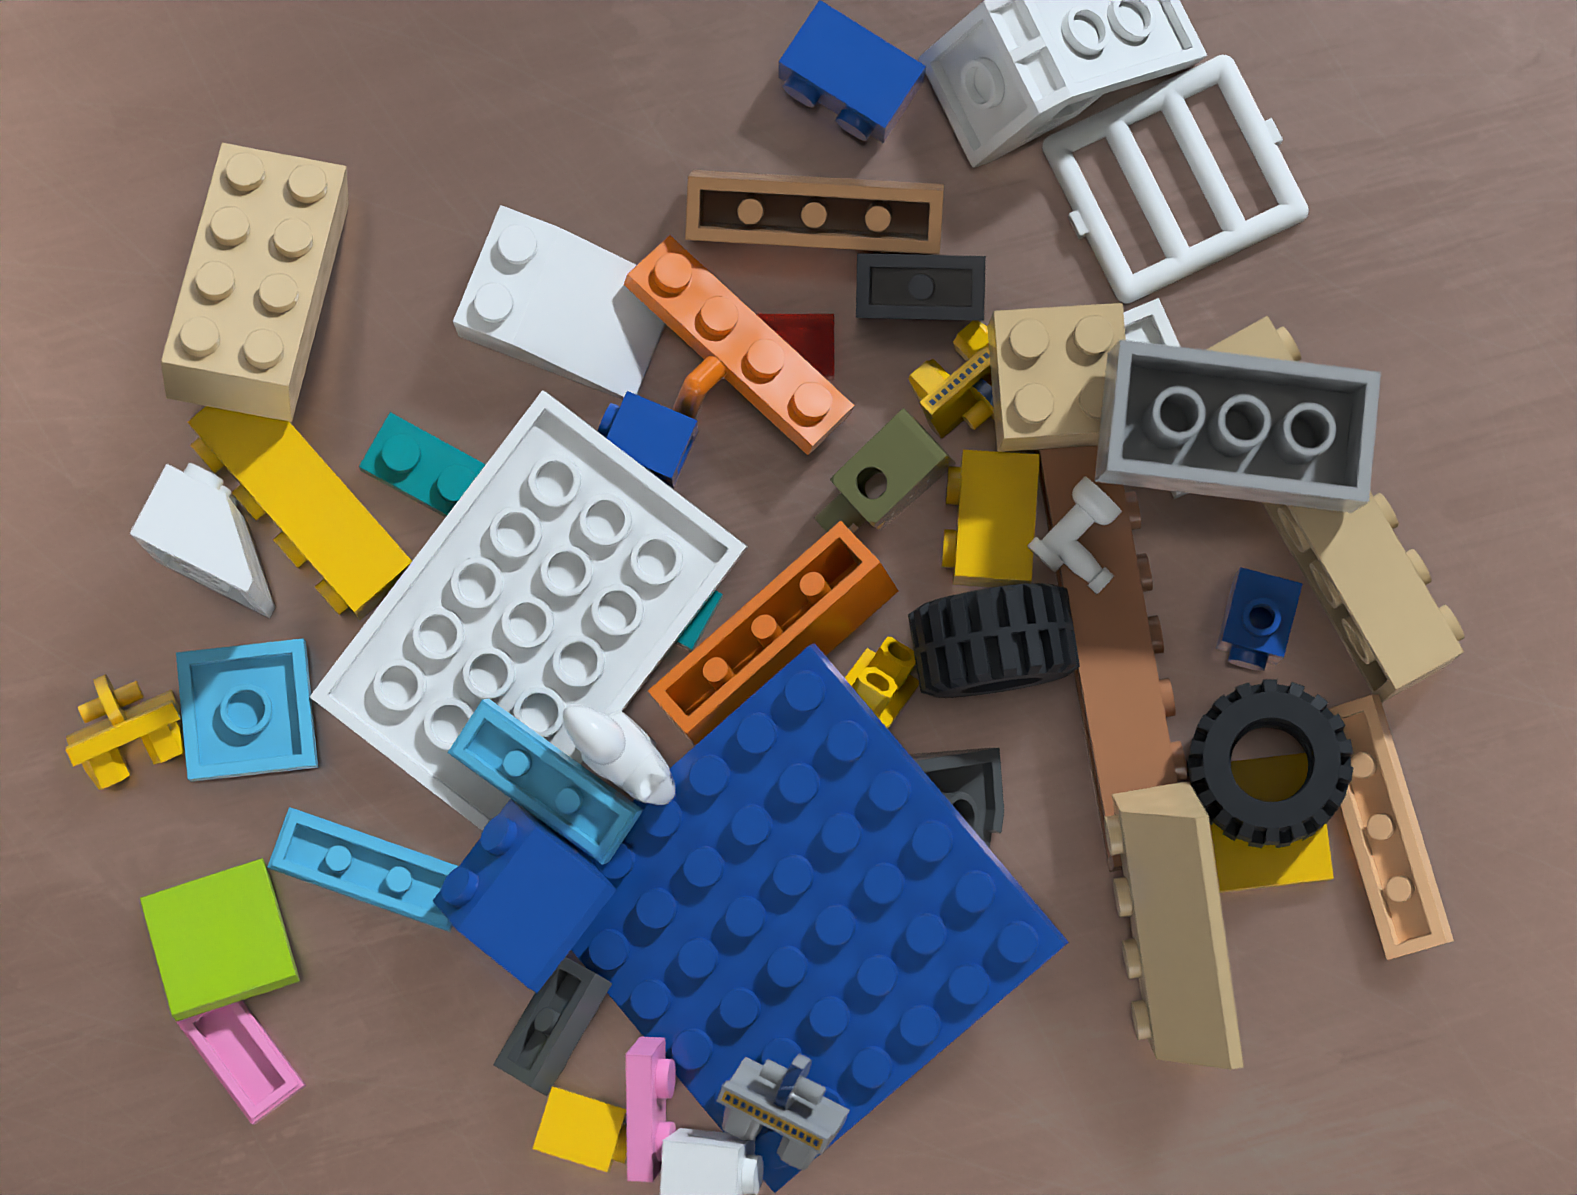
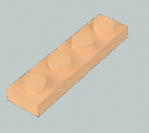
(1389, 836)

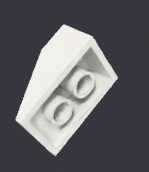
(558, 305)

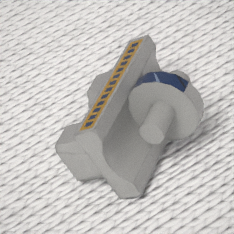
(784, 1103)

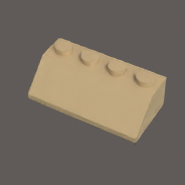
(1174, 926)

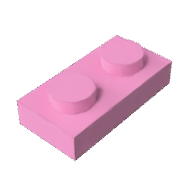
(648, 1084)

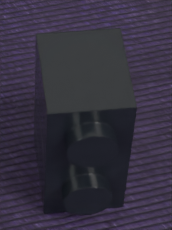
(921, 286)

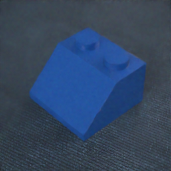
(523, 895)

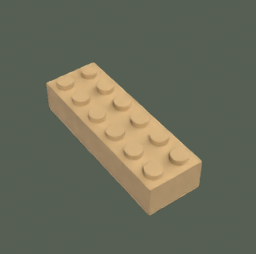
(1360, 568)

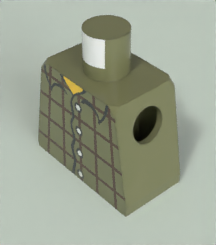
(907, 459)

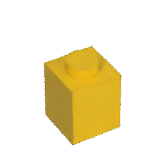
(582, 1130)

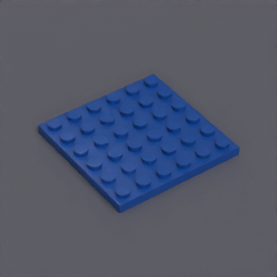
(808, 906)

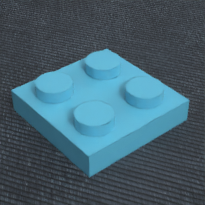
(246, 710)

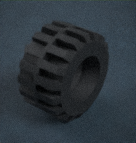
(993, 640)
(1301, 717)

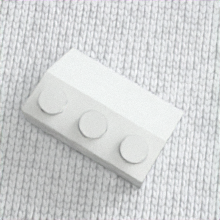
(201, 534)

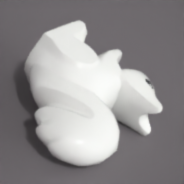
(620, 753)

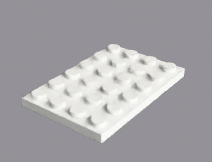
(537, 592)

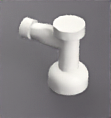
(1061, 543)

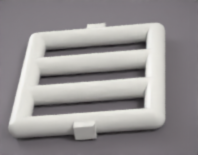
(1180, 258)

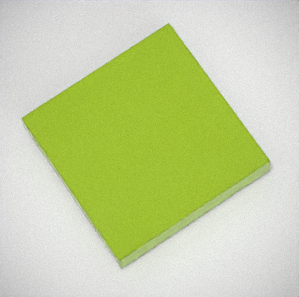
(219, 939)

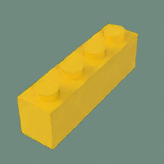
(306, 502)

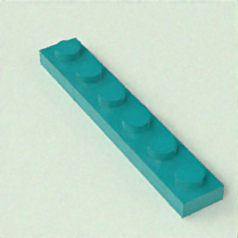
(440, 475)

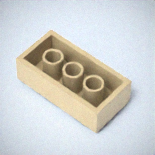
(255, 282)

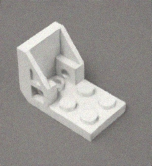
(1038, 63)

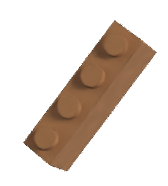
(814, 212)

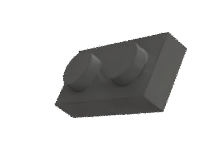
(552, 1025)

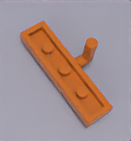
(735, 347)

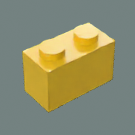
(994, 518)

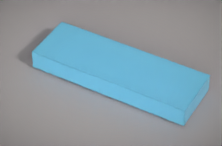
(545, 781)
(361, 867)

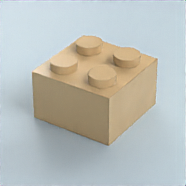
(1051, 373)

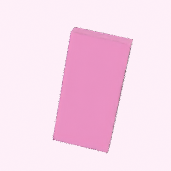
(243, 1058)

